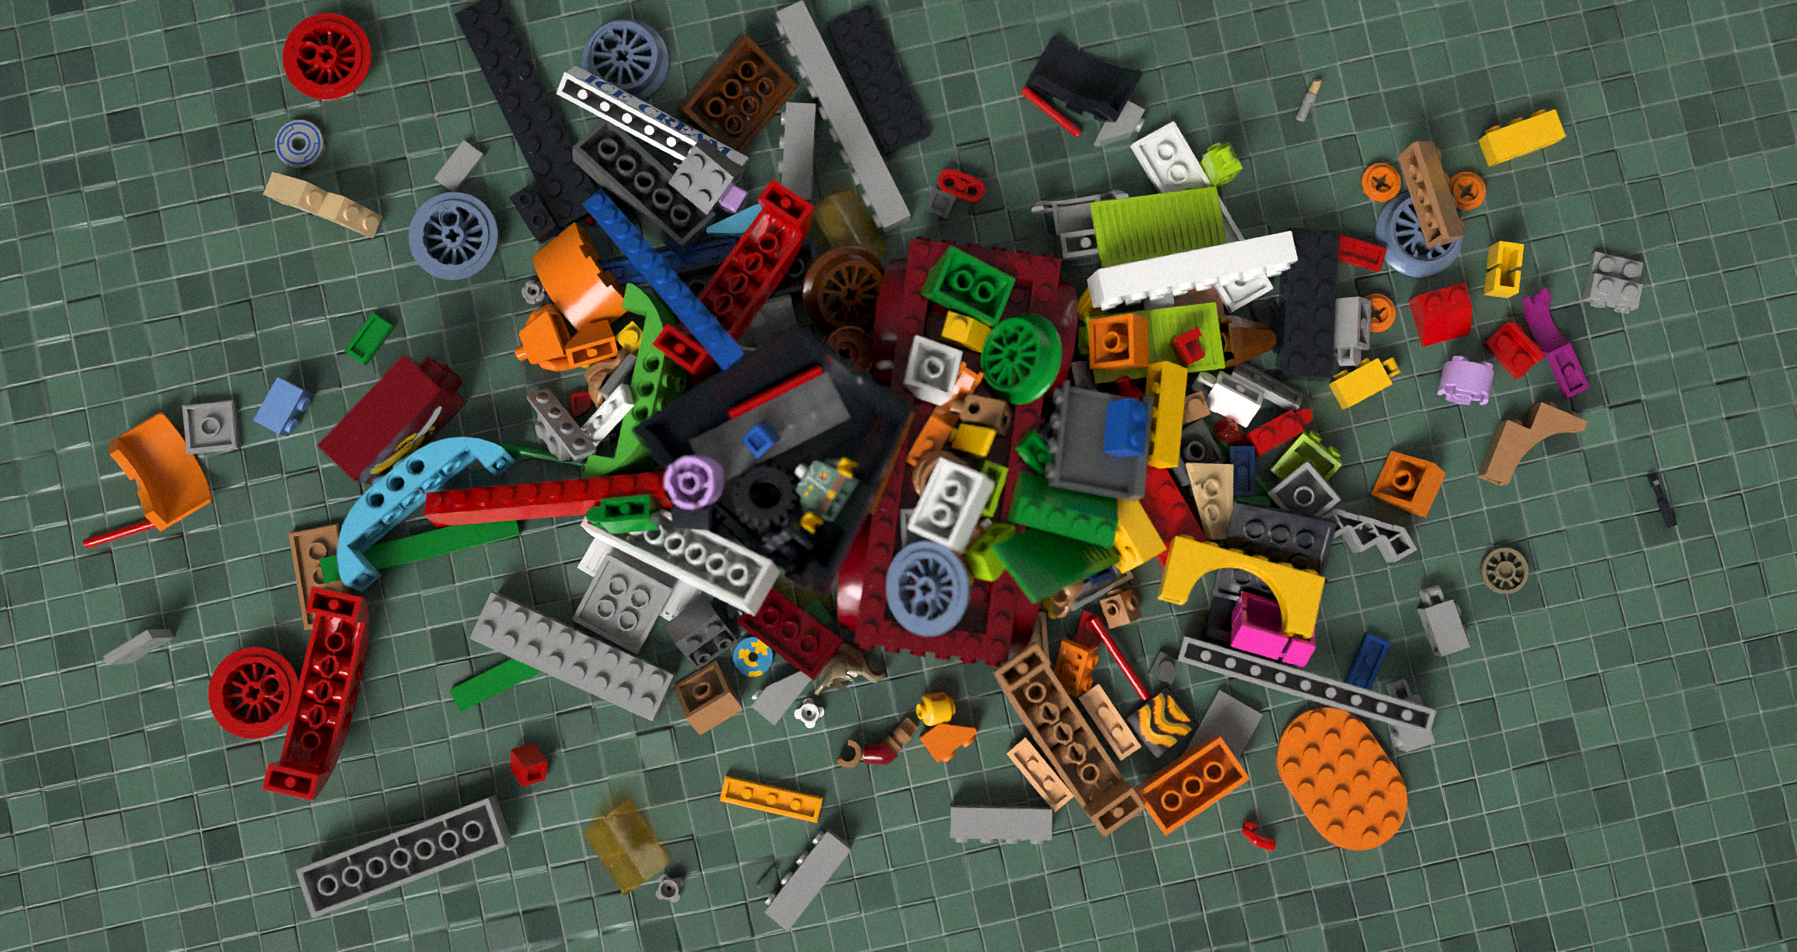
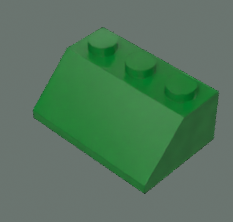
(968, 286)

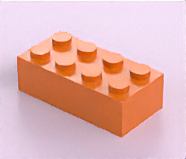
(1191, 783)

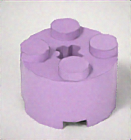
(1466, 381)
(690, 494)

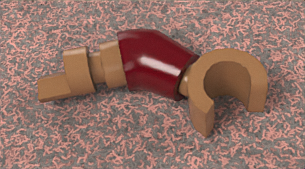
(882, 751)

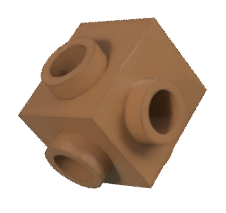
(1120, 607)

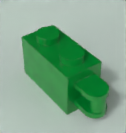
(626, 514)

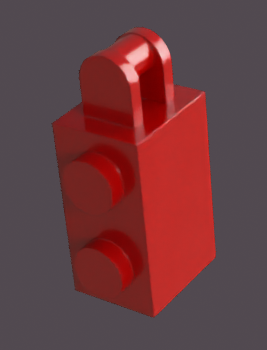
(1278, 430)

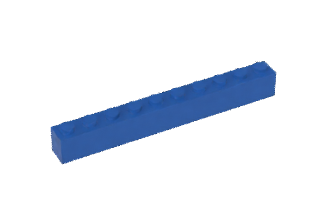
(663, 280)

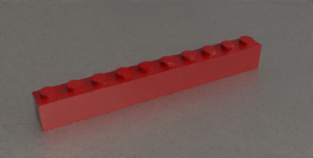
(539, 498)

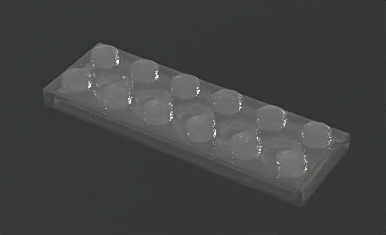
(792, 415)

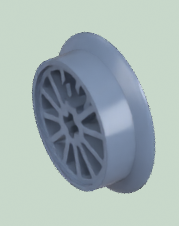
(659, 61)
(441, 208)
(1410, 262)
(929, 588)

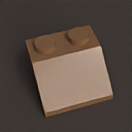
(707, 698)

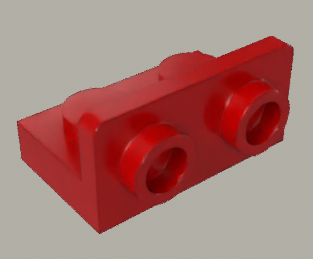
(1514, 349)

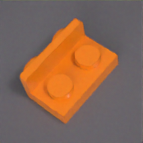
(1075, 666)

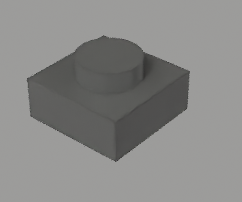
(940, 204)
(1165, 668)

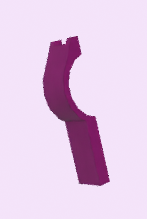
(1554, 346)

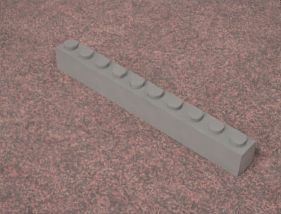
(843, 117)
(1306, 685)

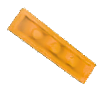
(771, 799)

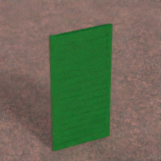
(1051, 562)

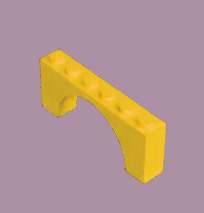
(1295, 590)

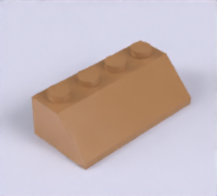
(1431, 194)

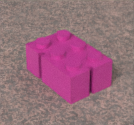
(1258, 630)

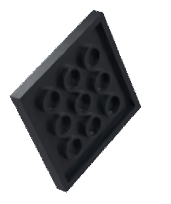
(1277, 535)

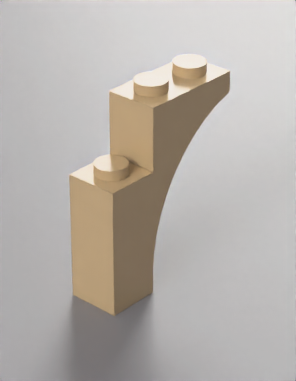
(324, 204)

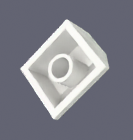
(932, 370)

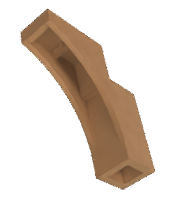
(1514, 440)

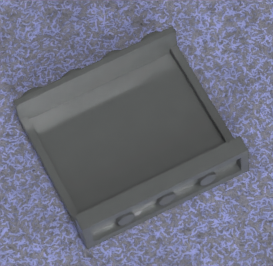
(1078, 447)

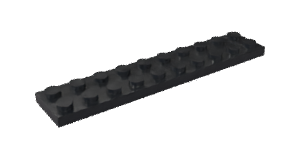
(527, 109)

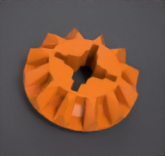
(1391, 180)
(1477, 190)
(1386, 316)

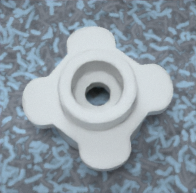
(809, 720)

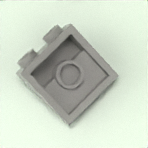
(1613, 283)

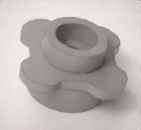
(664, 893)

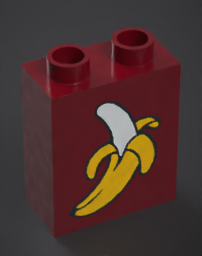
(394, 418)

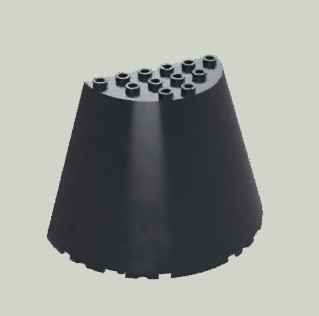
(867, 438)

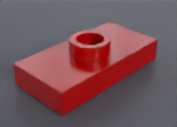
(1360, 253)

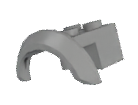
(1074, 224)

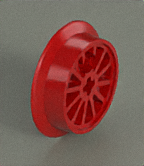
(300, 43)
(221, 697)

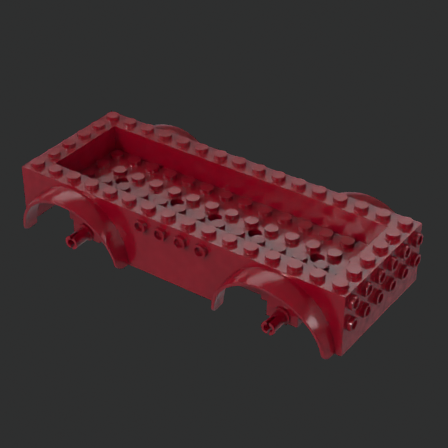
(1005, 620)

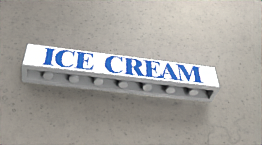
(637, 116)

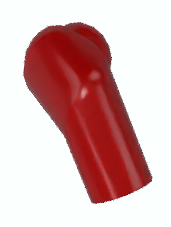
(1257, 839)

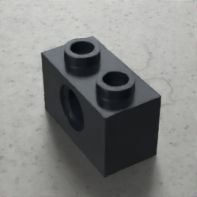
(535, 214)

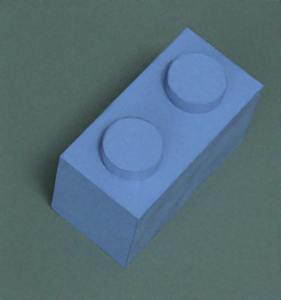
(283, 407)

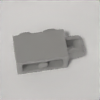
(1351, 329)
(1442, 623)
(1402, 737)

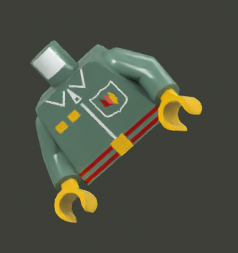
(824, 489)

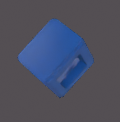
(760, 438)

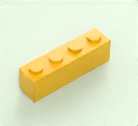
(1167, 386)

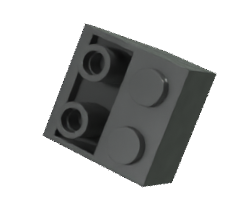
(701, 633)

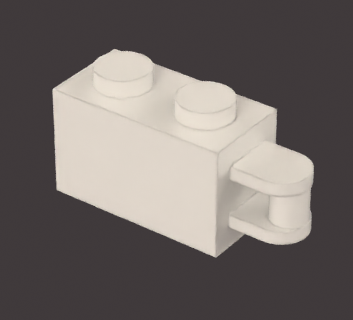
(1229, 396)

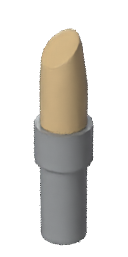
(1309, 100)

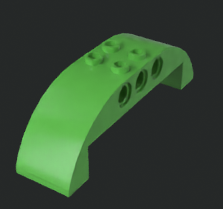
(654, 385)

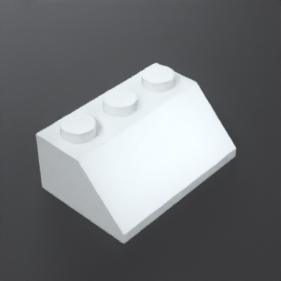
(951, 505)

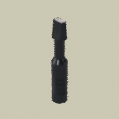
(1662, 502)

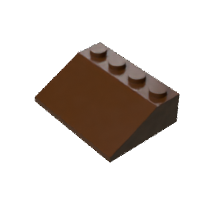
(737, 95)

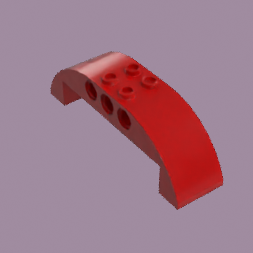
(746, 275)
(323, 695)

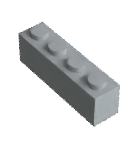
(799, 148)
(1000, 822)
(808, 879)

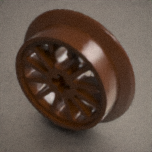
(817, 296)

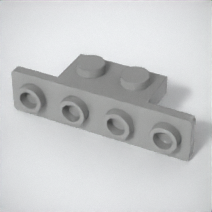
(559, 428)

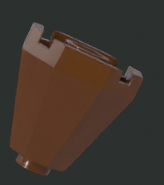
(1244, 339)

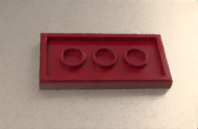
(792, 633)

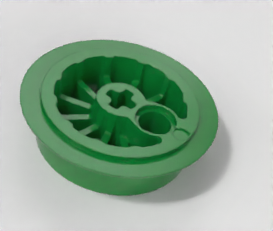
(1019, 357)

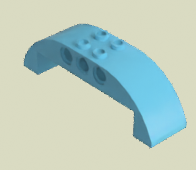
(401, 493)

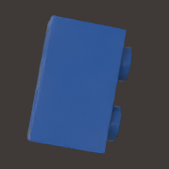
(1125, 428)

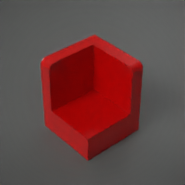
(1187, 347)
(528, 764)

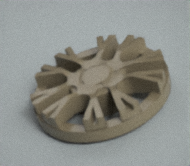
(1504, 570)

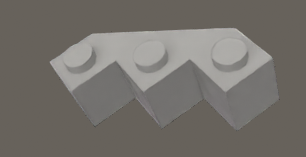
(1365, 532)

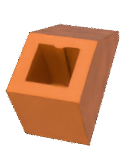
(945, 738)

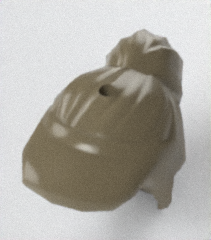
(844, 666)

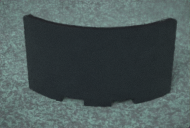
(1082, 81)

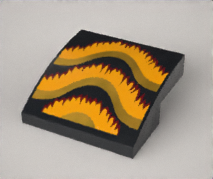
(1162, 721)

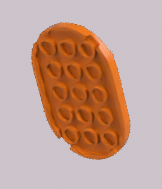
(1341, 778)

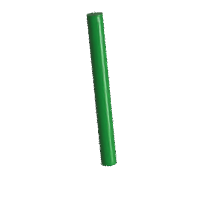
(537, 453)

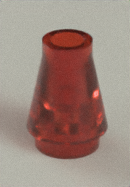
(1229, 433)

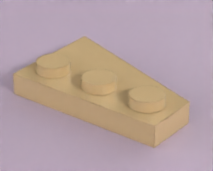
(1213, 495)

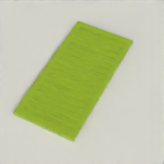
(1157, 225)
(1166, 325)

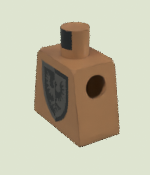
(989, 412)

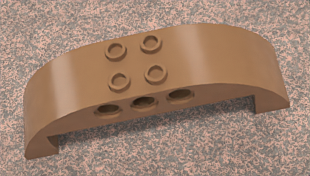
(1067, 740)

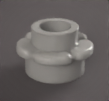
(527, 292)

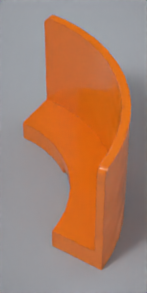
(577, 281)
(168, 477)

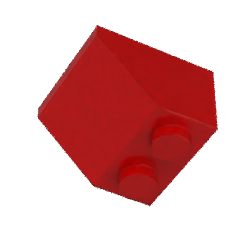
(1442, 314)

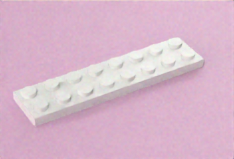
(1175, 168)

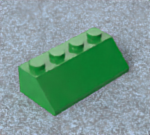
(1064, 511)

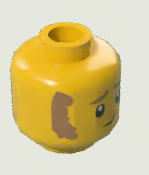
(935, 708)

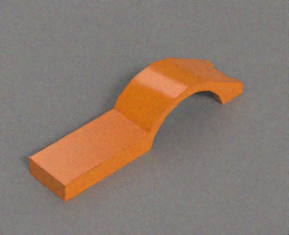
(941, 420)

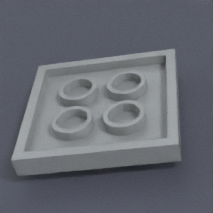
(622, 604)

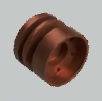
(854, 345)

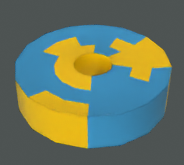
(749, 667)

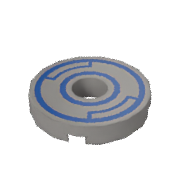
(290, 134)

